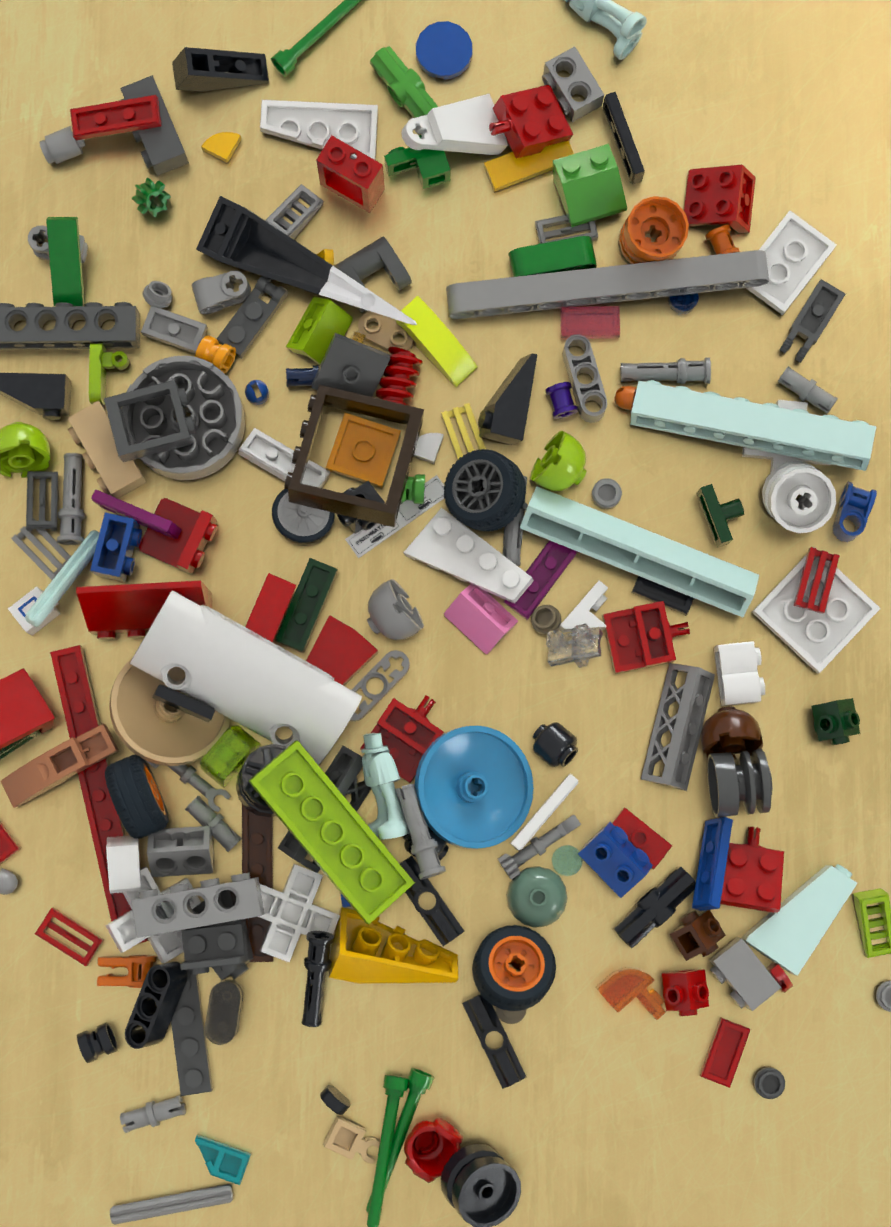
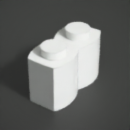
(738, 673)

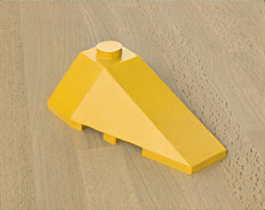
(386, 954)

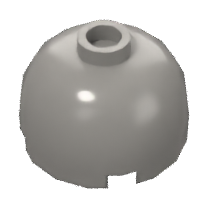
(392, 613)

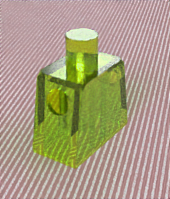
(228, 755)

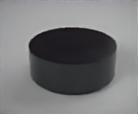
(335, 1100)

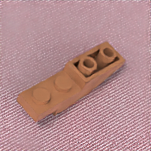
(58, 765)

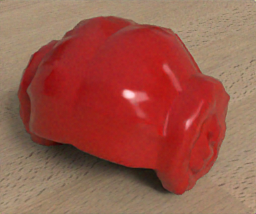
(431, 1147)

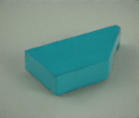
(223, 1160)

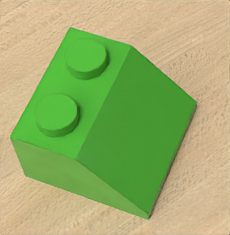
(589, 185)

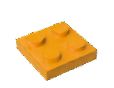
(363, 450)

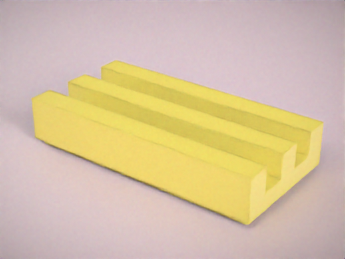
(456, 412)

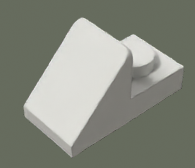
(582, 614)

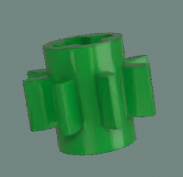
(158, 201)

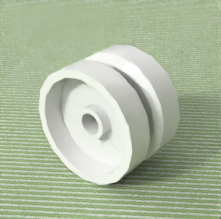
(813, 506)

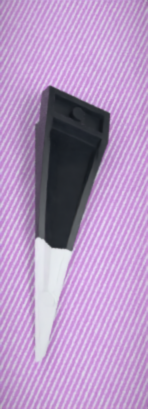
(254, 245)

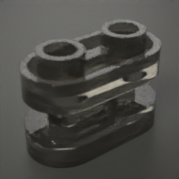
(224, 1011)

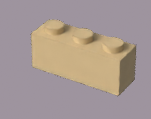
(94, 431)

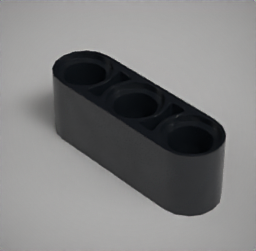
(150, 1023)

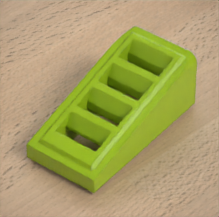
(881, 897)

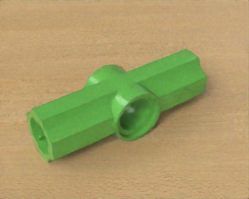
(402, 83)

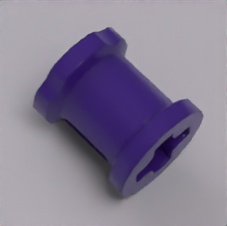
(561, 400)

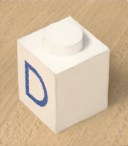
(23, 605)

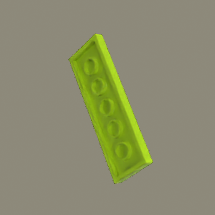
(331, 832)

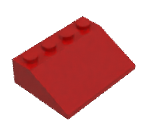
(132, 606)

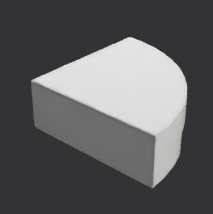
(428, 446)

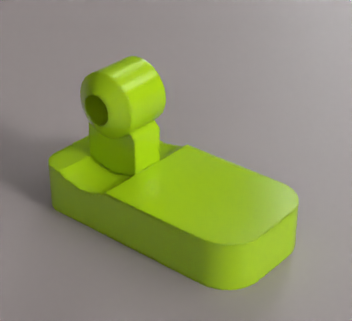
(98, 362)

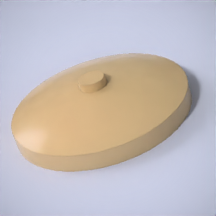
(155, 728)

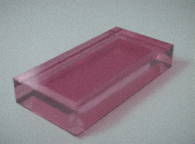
(590, 321)

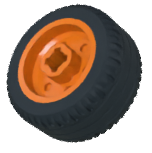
(136, 796)
(501, 983)

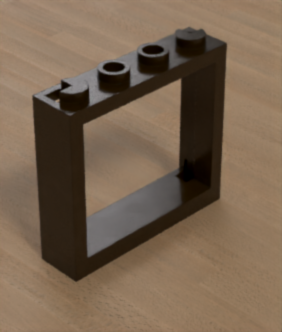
(343, 503)

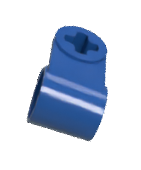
(854, 506)

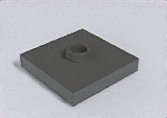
(351, 366)

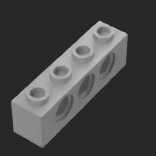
(150, 921)

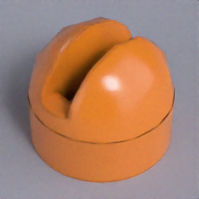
(625, 397)

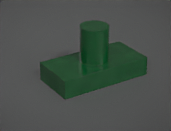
(718, 514)

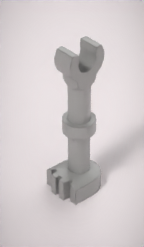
(188, 774)
(537, 846)

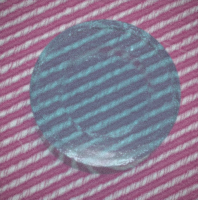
(566, 860)

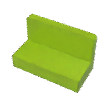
(318, 327)

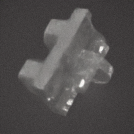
(574, 646)

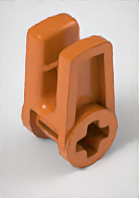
(136, 964)

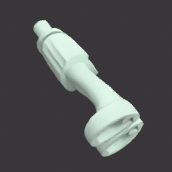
(617, 19)
(380, 774)

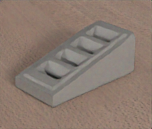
(299, 222)

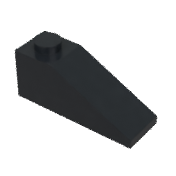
(218, 69)
(38, 392)
(507, 410)

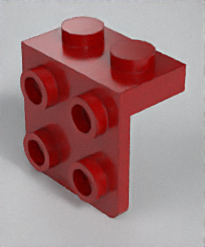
(186, 551)

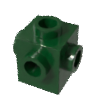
(836, 721)

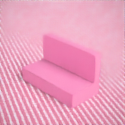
(480, 617)

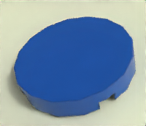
(444, 50)

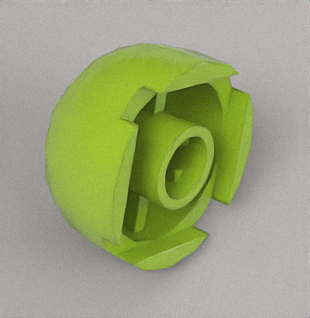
(23, 449)
(561, 464)

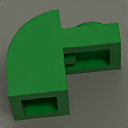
(430, 164)

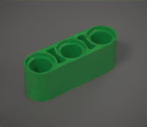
(553, 257)

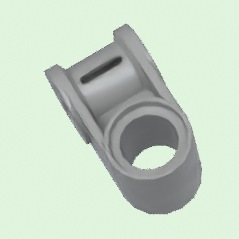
(217, 292)

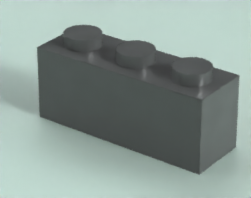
(161, 143)

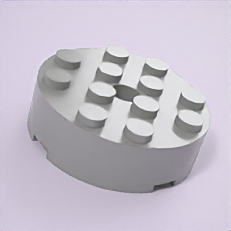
(214, 410)

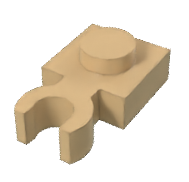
(348, 1139)

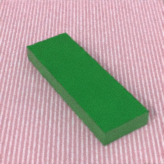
(65, 260)

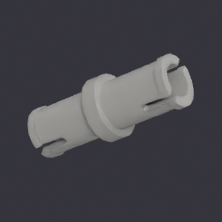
(807, 390)
(218, 827)
(152, 1114)

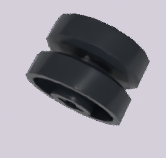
(480, 1185)

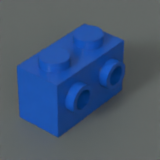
(116, 547)
(616, 859)

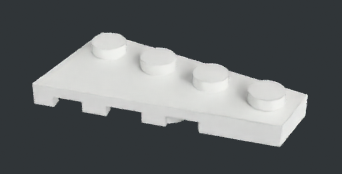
(316, 121)
(462, 553)

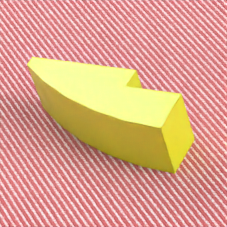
(437, 342)

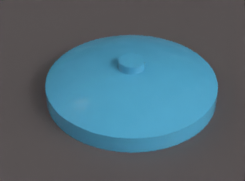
(474, 787)

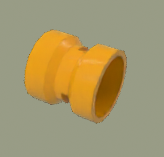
(219, 355)

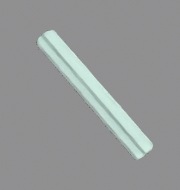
(63, 580)

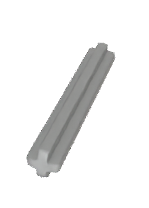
(171, 1204)

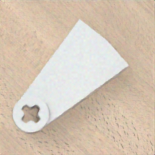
(457, 128)

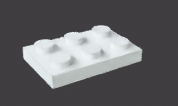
(793, 258)

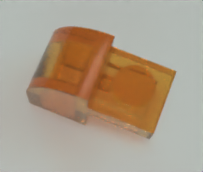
(627, 983)

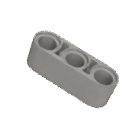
(584, 364)

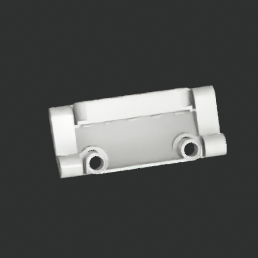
(245, 676)

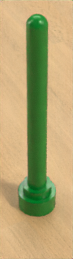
(285, 60)
(418, 1084)
(395, 1089)

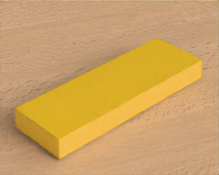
(508, 170)

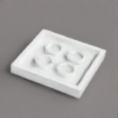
(812, 634)

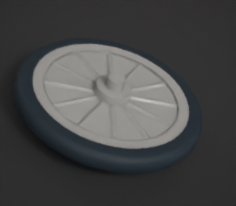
(299, 521)

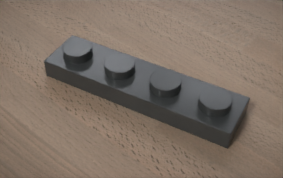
(190, 1041)

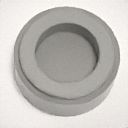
(606, 493)

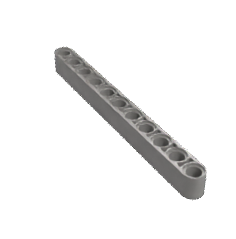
(607, 284)

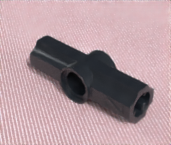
(655, 907)
(439, 918)
(502, 1059)

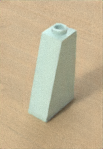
(802, 919)

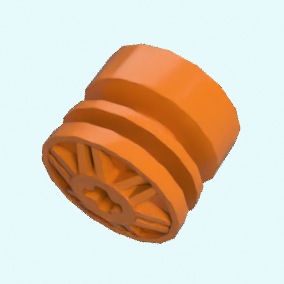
(661, 220)

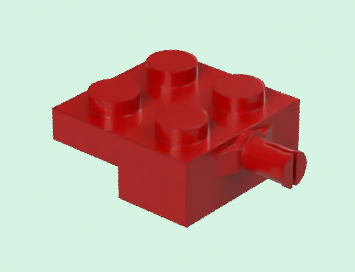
(530, 120)
(641, 637)
(407, 734)
(753, 875)

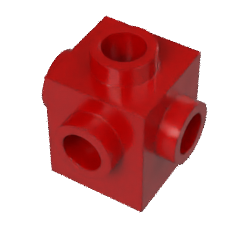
(685, 991)

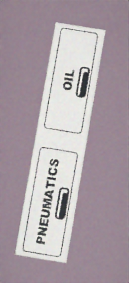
(367, 540)

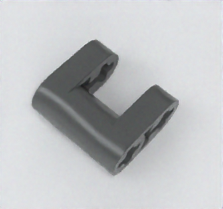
(371, 259)

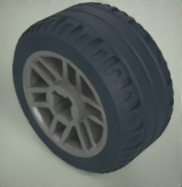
(484, 490)

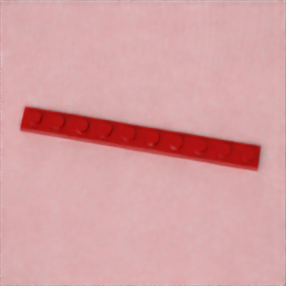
(80, 718)

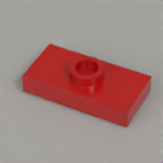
(643, 836)

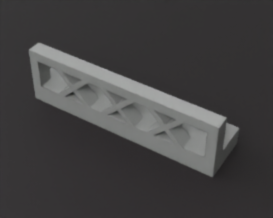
(688, 723)

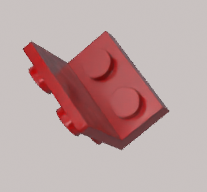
(720, 197)

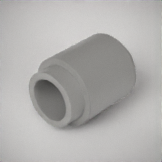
(61, 146)

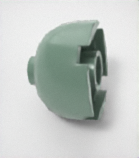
(537, 896)

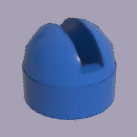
(250, 394)

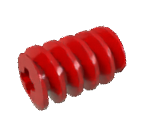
(398, 375)

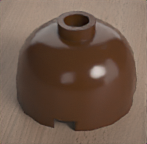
(731, 732)

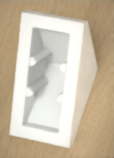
(123, 864)

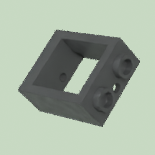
(119, 429)

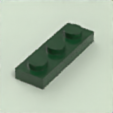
(306, 605)

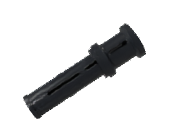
(317, 964)

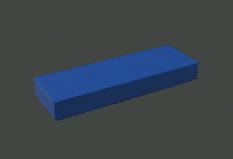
(712, 864)

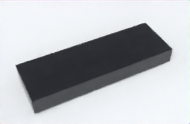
(623, 138)

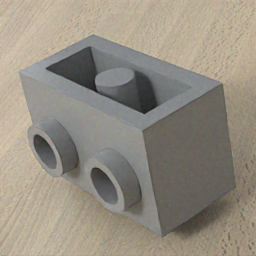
(744, 974)

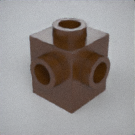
(697, 934)

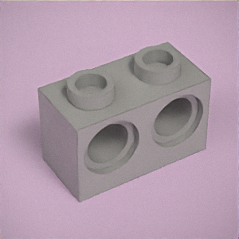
(579, 82)
(180, 851)

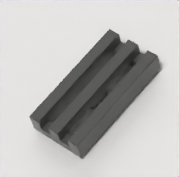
(42, 524)

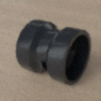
(97, 1042)

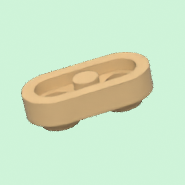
(384, 333)

